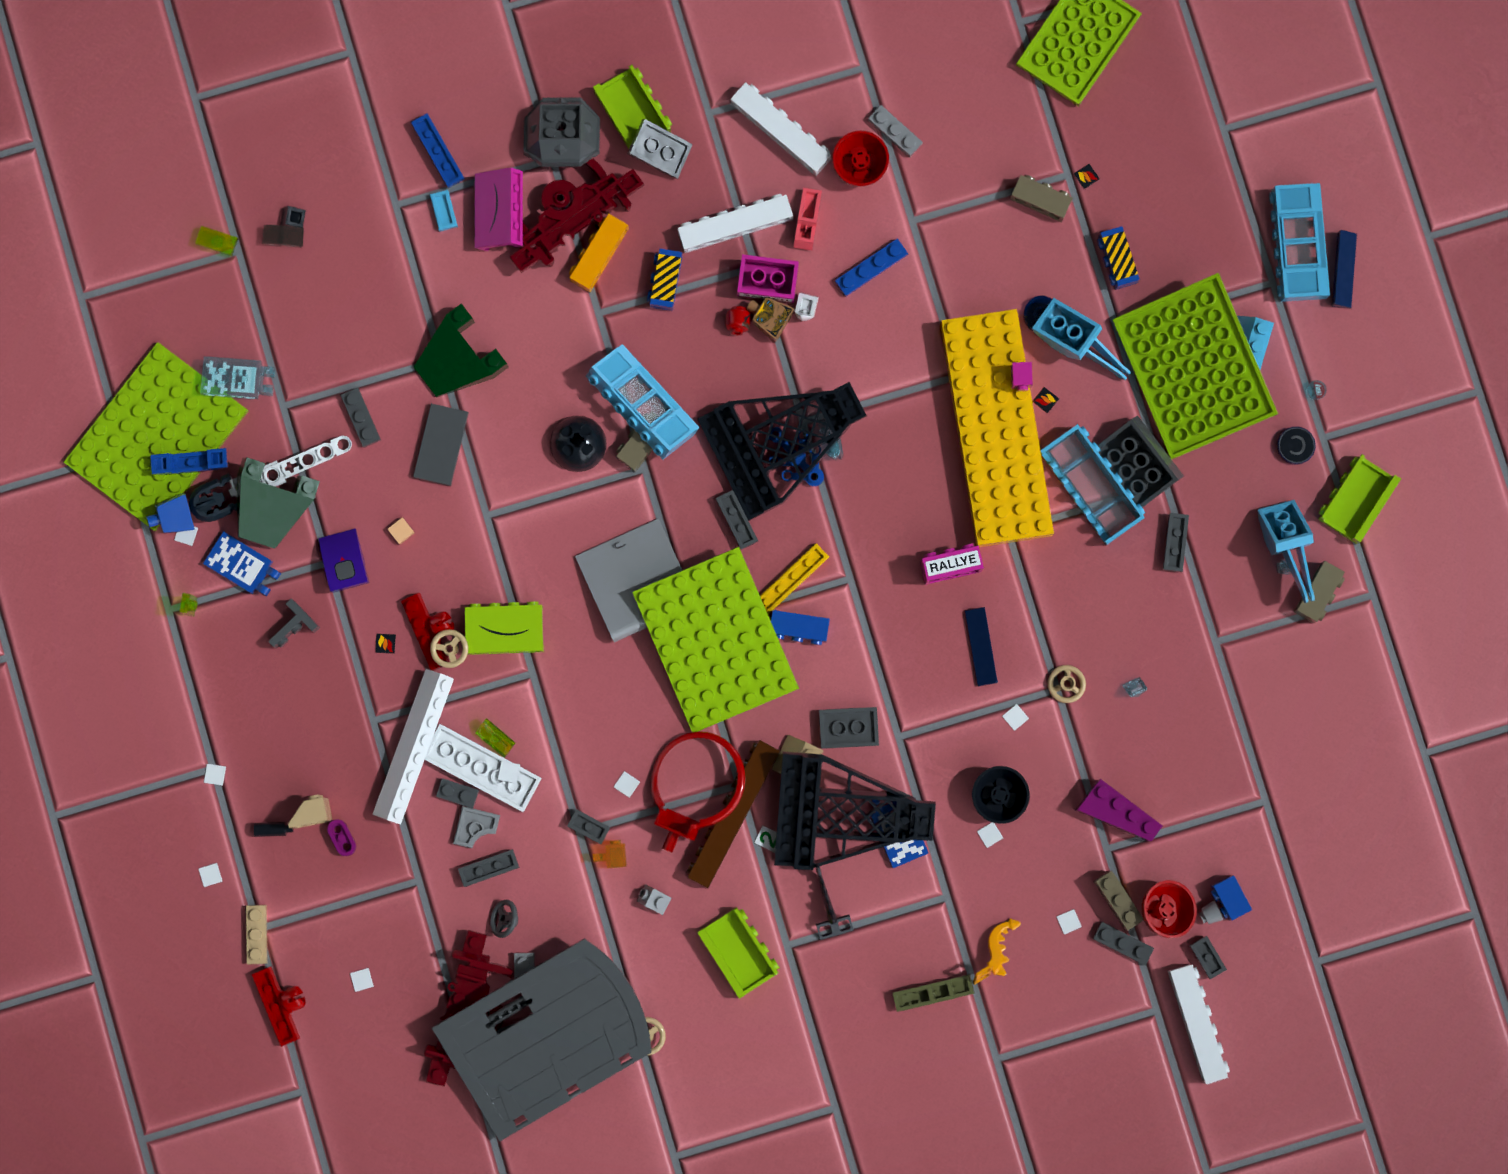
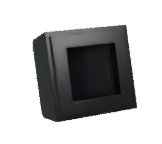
(292, 217)

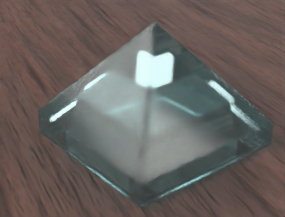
(1135, 687)

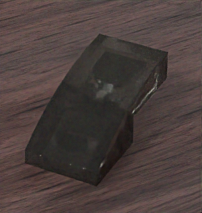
(283, 235)

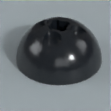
(578, 454)
(1010, 790)

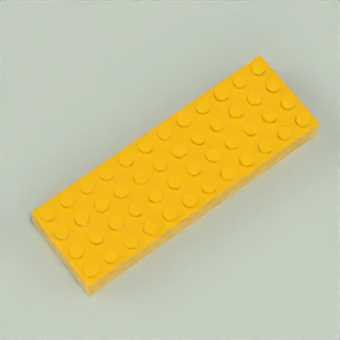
(996, 429)

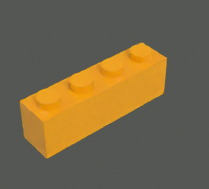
(599, 252)

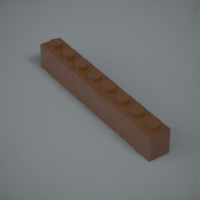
(723, 834)

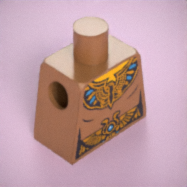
(770, 317)

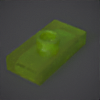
(216, 241)
(188, 604)
(495, 738)

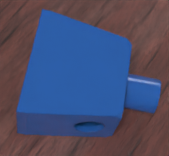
(172, 515)

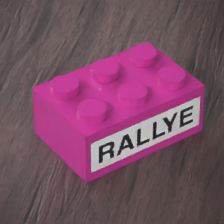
(767, 278)
(951, 564)

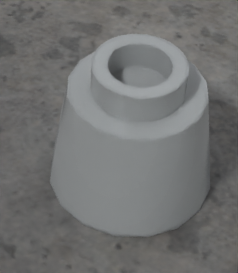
(1210, 913)

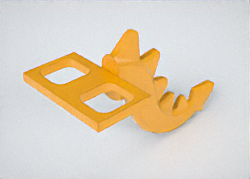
(995, 949)

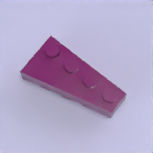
(1114, 809)

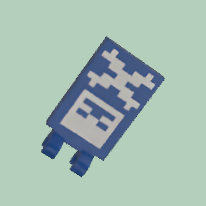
(240, 564)
(899, 852)

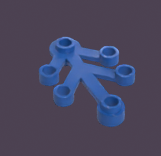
(801, 461)

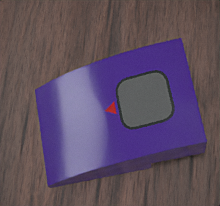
(343, 560)

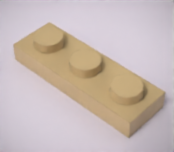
(256, 934)

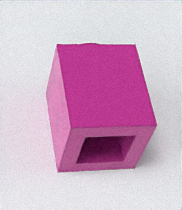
(1021, 375)

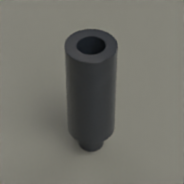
(271, 829)

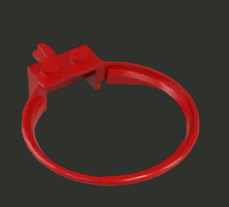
(679, 824)

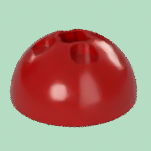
(865, 150)
(1177, 908)

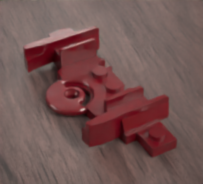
(586, 204)
(469, 988)

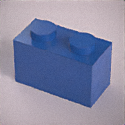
(1230, 898)

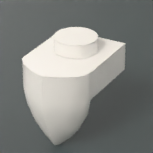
(806, 306)

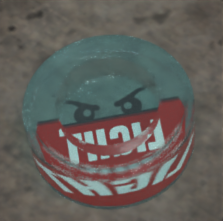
(1316, 390)

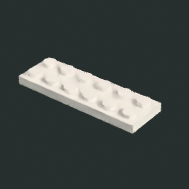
(479, 767)

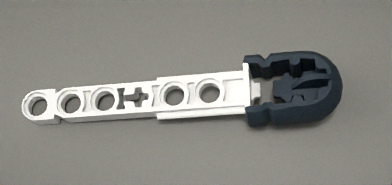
(201, 505)

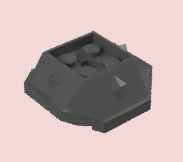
(561, 148)

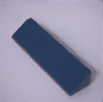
(1344, 269)
(981, 646)

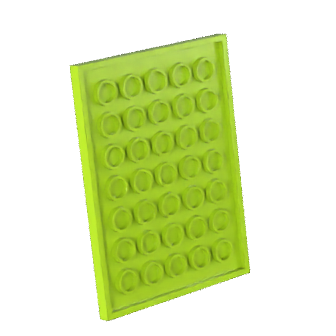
(1195, 366)
(152, 415)
(715, 640)

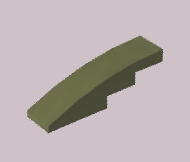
(933, 993)

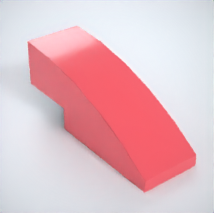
(807, 219)

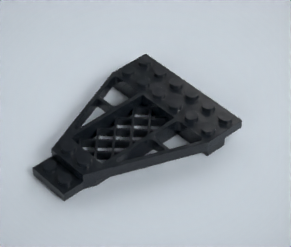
(740, 459)
(799, 813)

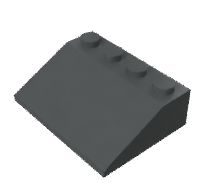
(1139, 461)

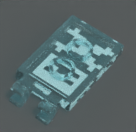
(235, 378)

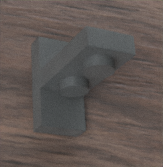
(293, 625)

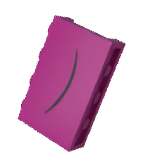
(498, 208)

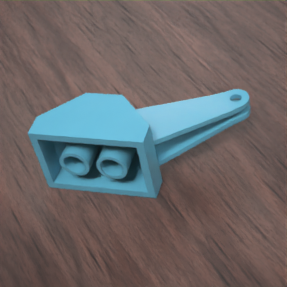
(1073, 335)
(1285, 531)

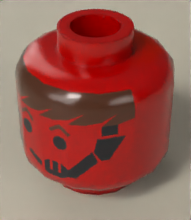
(738, 320)

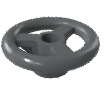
(506, 919)

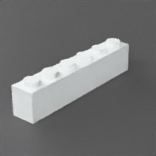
(781, 129)
(735, 223)
(1198, 1024)

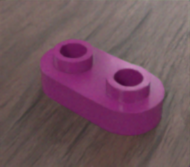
(341, 838)

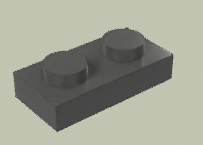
(457, 793)
(588, 826)
(1208, 957)

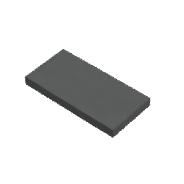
(441, 444)

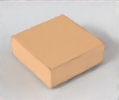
(401, 531)

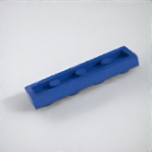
(437, 150)
(871, 267)

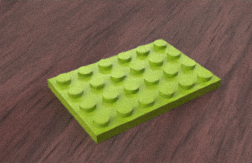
(1077, 44)

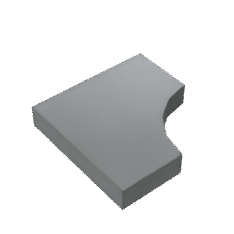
(473, 825)

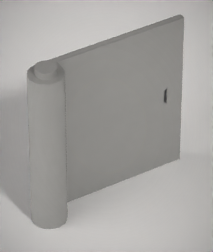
(618, 572)

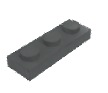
(360, 417)
(736, 519)
(1175, 542)
(488, 868)
(1123, 943)

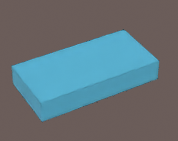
(443, 210)

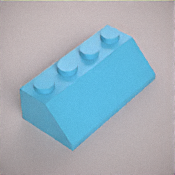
(1258, 335)

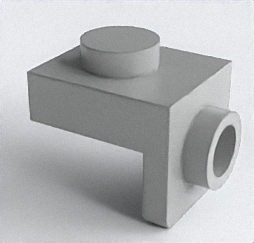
(653, 899)

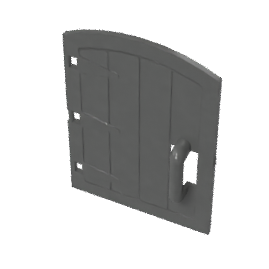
(577, 1033)

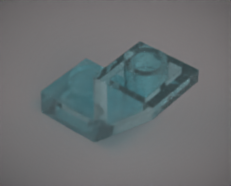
(836, 451)

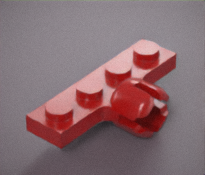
(426, 626)
(279, 1005)

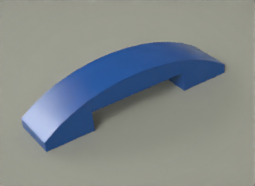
(189, 462)

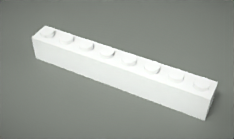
(413, 746)

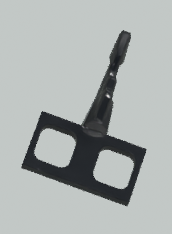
(831, 915)

